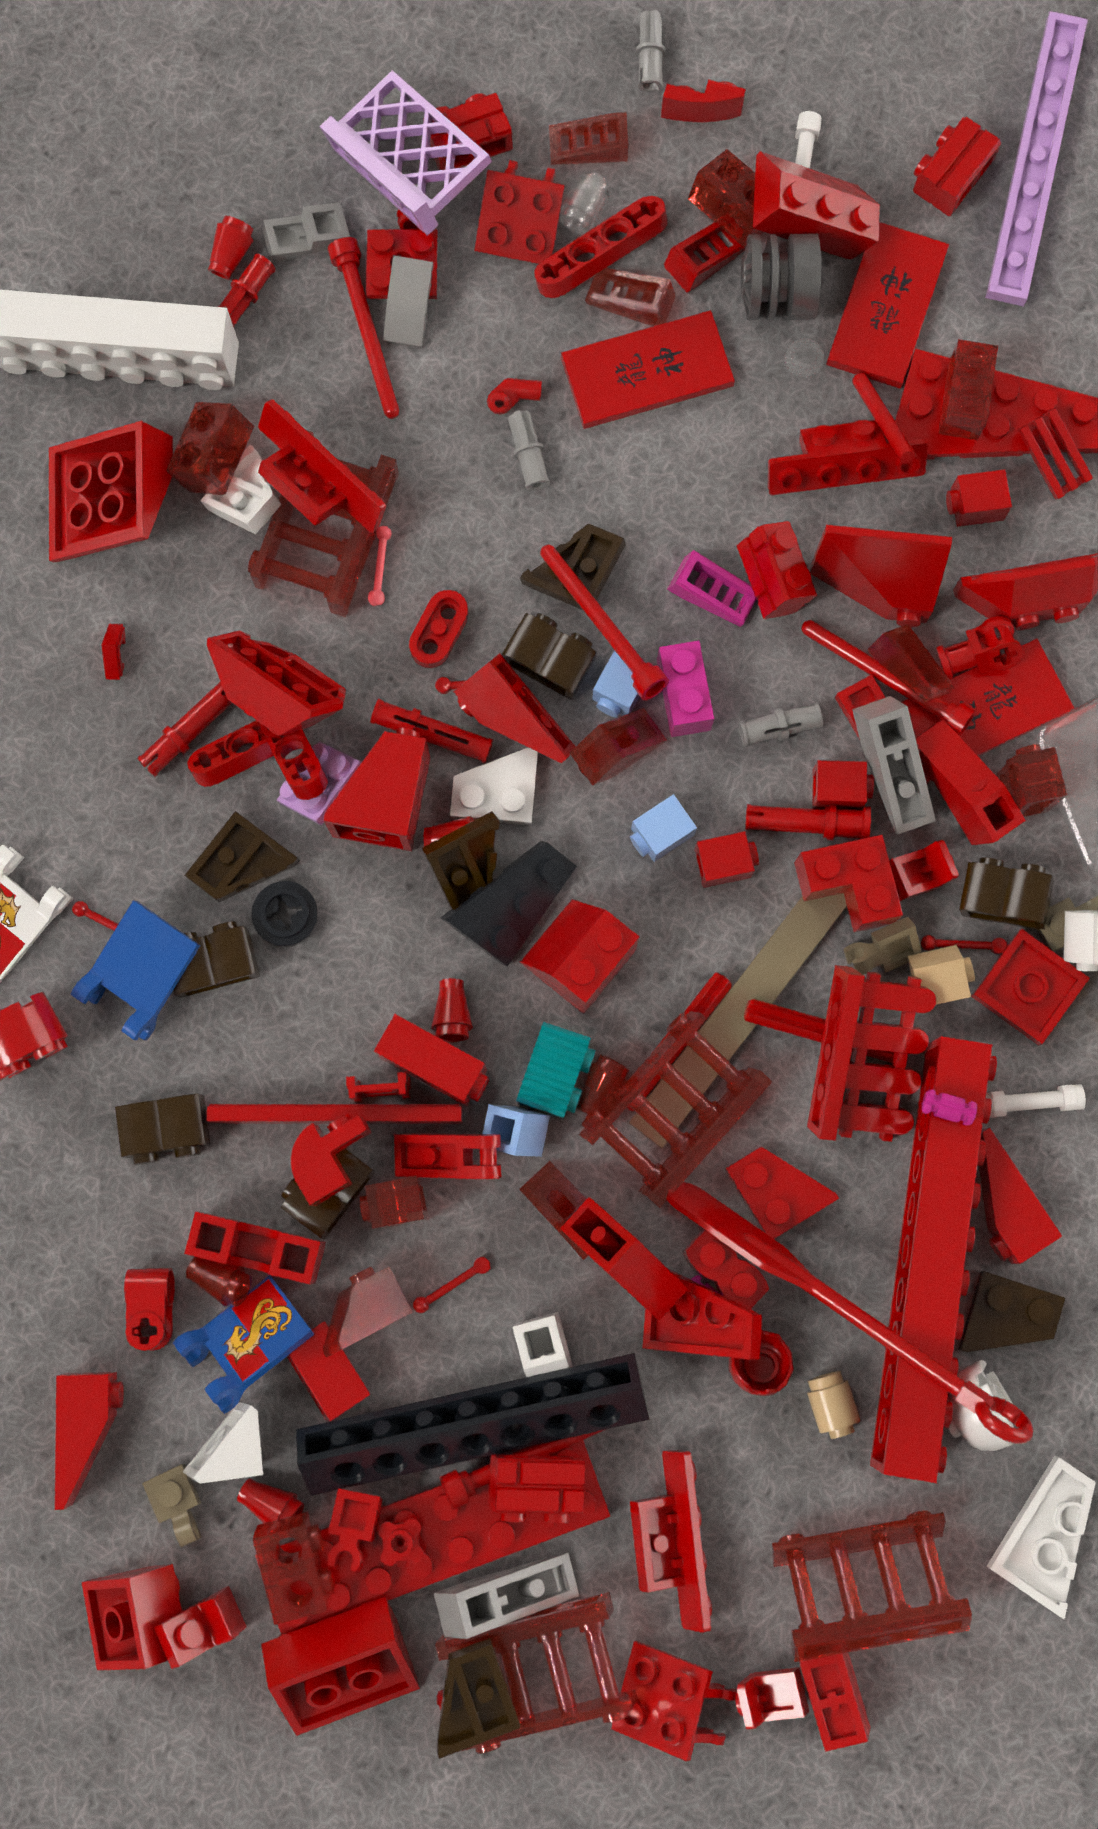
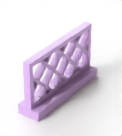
(377, 166)

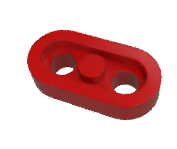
(437, 630)

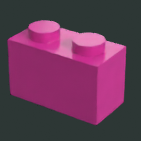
(687, 691)

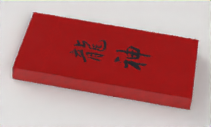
(888, 305)
(647, 369)
(1004, 701)

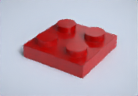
(1030, 987)

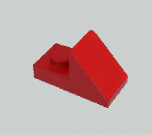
(200, 1627)

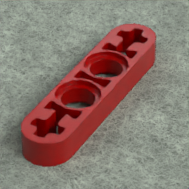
(645, 214)

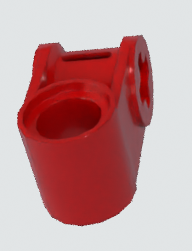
(148, 1301)

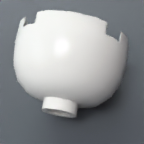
(965, 1422)

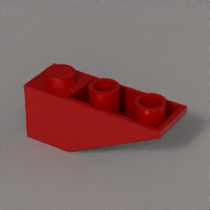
(968, 785)

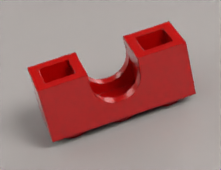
(255, 1247)

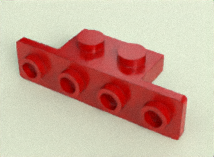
(842, 457)
(313, 476)
(670, 1542)

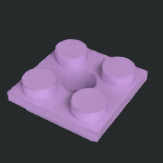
(338, 770)

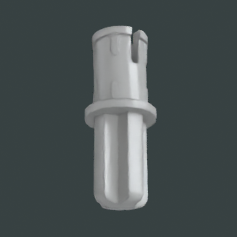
(650, 51)
(528, 450)

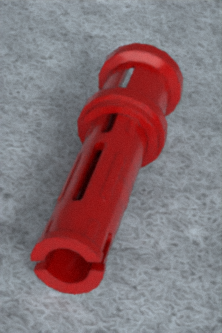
(830, 822)

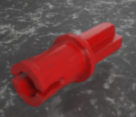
(247, 287)

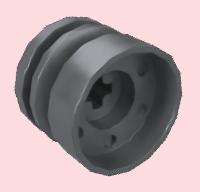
(781, 277)

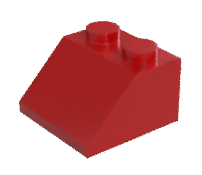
(124, 1613)

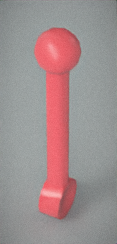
(376, 596)

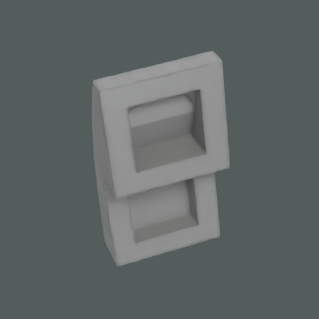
(304, 234)
(408, 301)

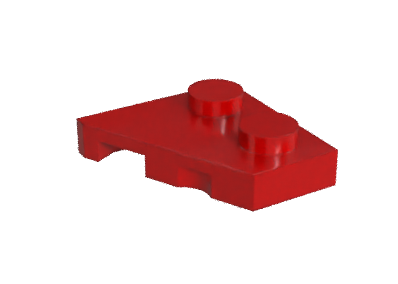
(777, 1191)

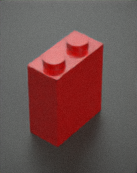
(432, 1061)
(624, 1258)

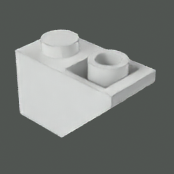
(542, 1344)

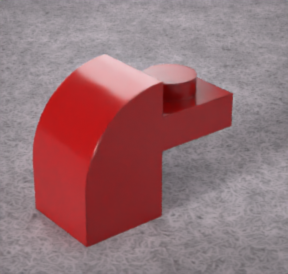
(315, 1158)

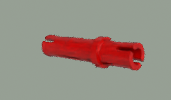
(185, 730)
(477, 747)

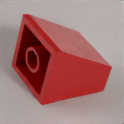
(384, 793)
(581, 953)

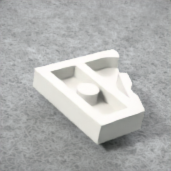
(249, 497)
(498, 786)

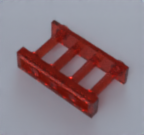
(350, 552)
(714, 1116)
(547, 1628)
(857, 1629)

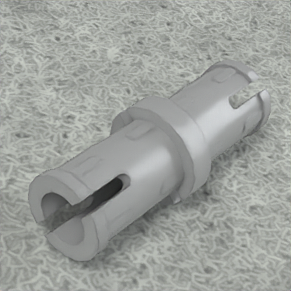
(780, 724)

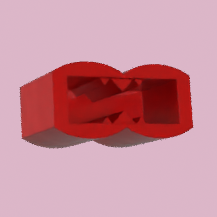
(731, 1276)

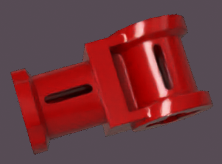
(983, 649)

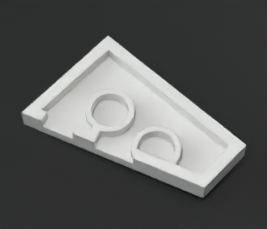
(1046, 1535)

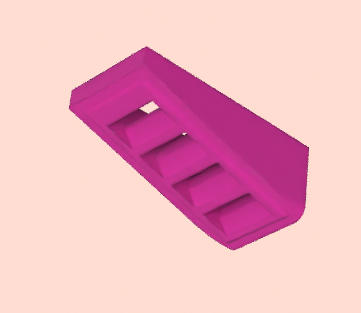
(708, 601)

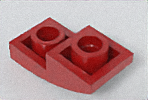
(718, 103)

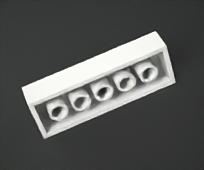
(117, 339)

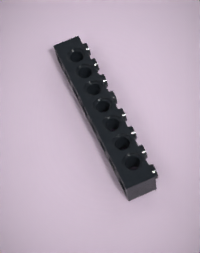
(471, 1424)

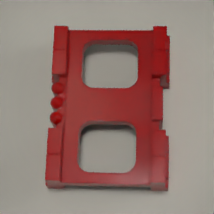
(358, 1091)

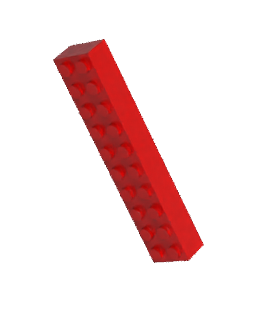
(932, 1261)

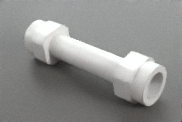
(807, 132)
(1067, 1098)

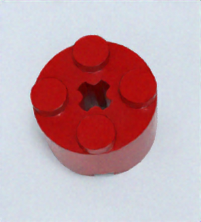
(28, 1033)

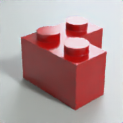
(858, 871)

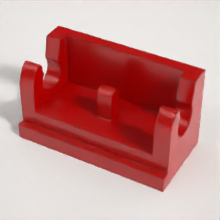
(328, 1380)
(836, 1701)

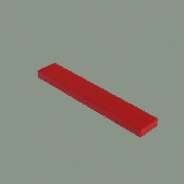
(330, 1112)

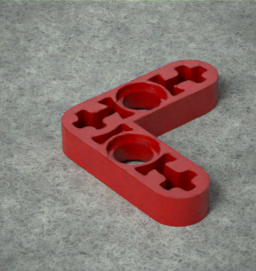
(265, 746)

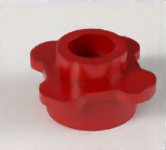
(409, 1551)

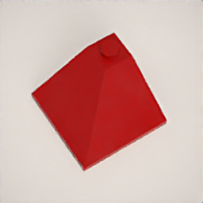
(106, 489)
(884, 569)

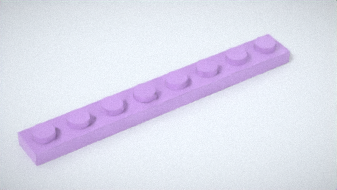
(1036, 159)

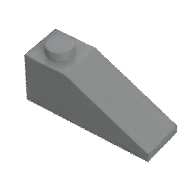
(895, 762)
(505, 1596)

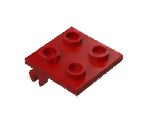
(519, 215)
(668, 1701)

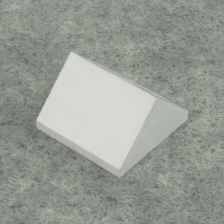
(231, 1450)

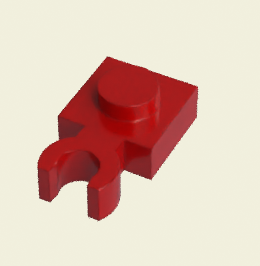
(354, 1520)

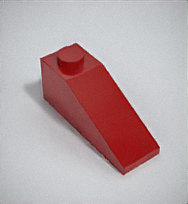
(507, 706)
(1011, 1208)
(83, 1418)

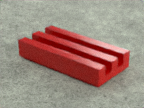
(1069, 446)

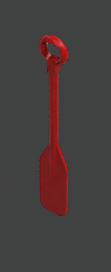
(779, 1261)

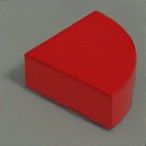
(111, 653)

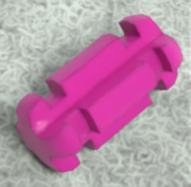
(949, 1107)

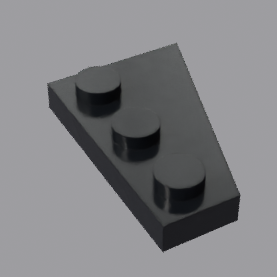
(510, 906)

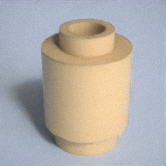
(833, 1404)

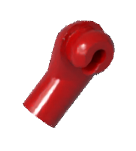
(511, 391)

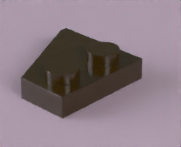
(591, 557)
(464, 859)
(238, 860)
(1009, 1314)
(474, 1700)

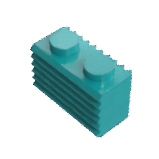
(555, 1070)

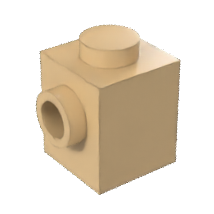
(943, 973)

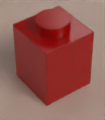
(979, 498)
(841, 784)
(726, 859)

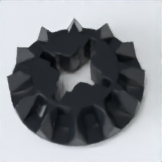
(267, 905)

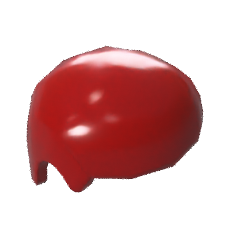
(769, 1373)

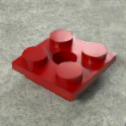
(404, 243)

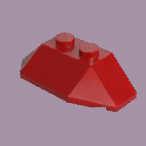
(1034, 591)
(273, 683)

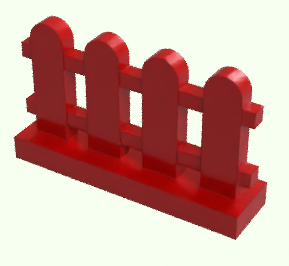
(845, 1032)

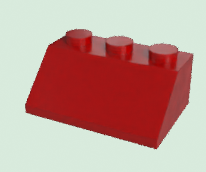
(810, 202)
(339, 1666)

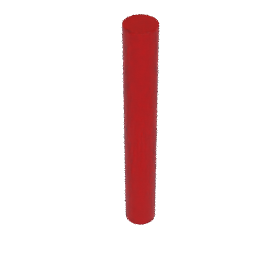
(883, 418)

